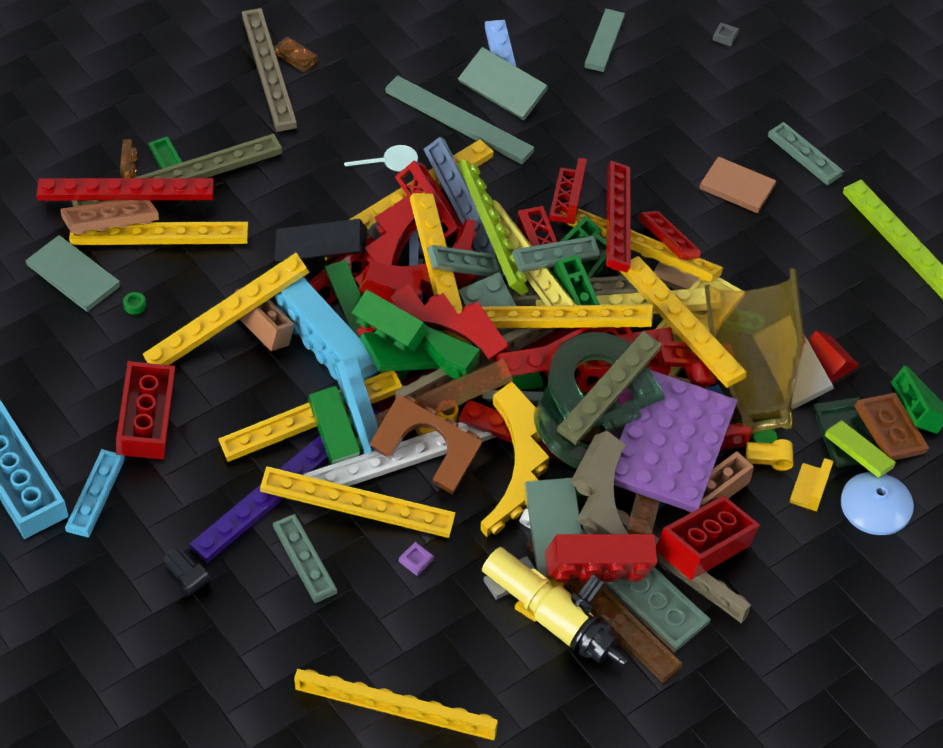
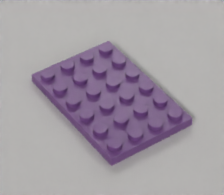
(674, 444)

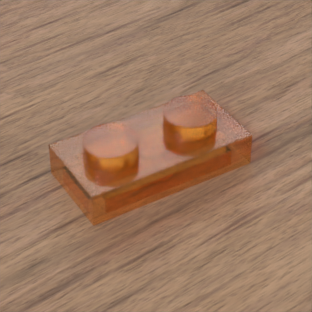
(295, 54)
(129, 154)

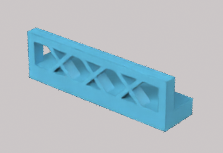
(357, 401)

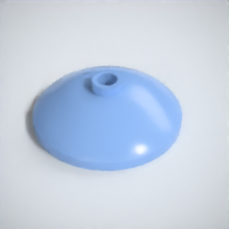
(875, 512)

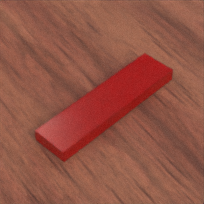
(669, 235)

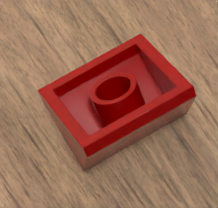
(831, 355)

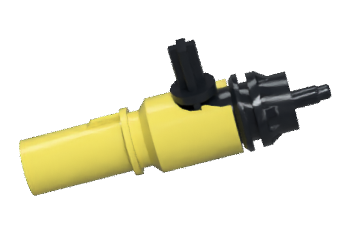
(556, 608)

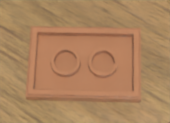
(737, 184)

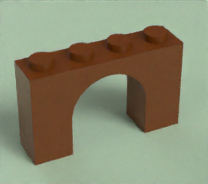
(407, 416)

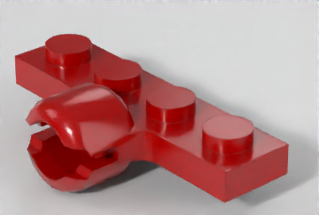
(680, 355)

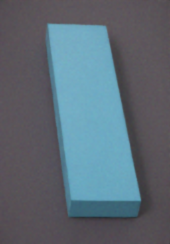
(95, 493)

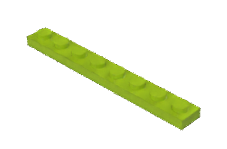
(494, 229)
(897, 234)

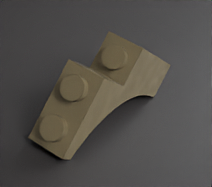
(596, 480)

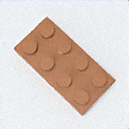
(108, 214)

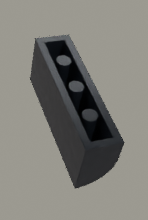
(321, 240)

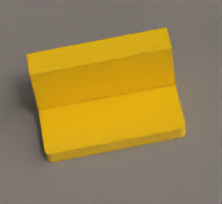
(811, 485)

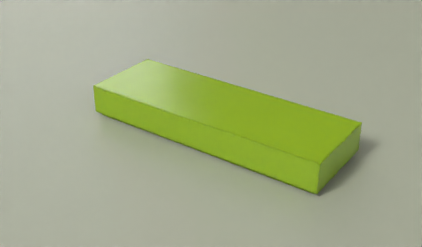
(860, 449)

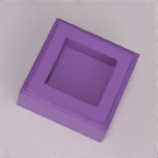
(416, 558)

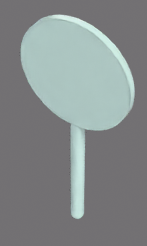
(395, 158)

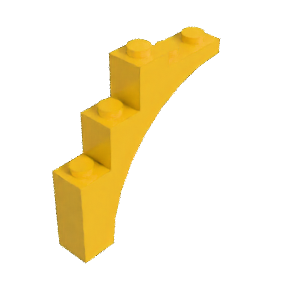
(529, 456)

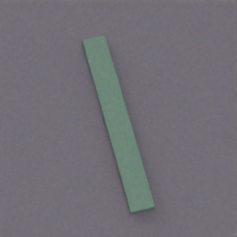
(459, 119)

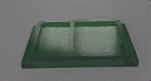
(833, 412)

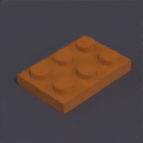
(891, 426)

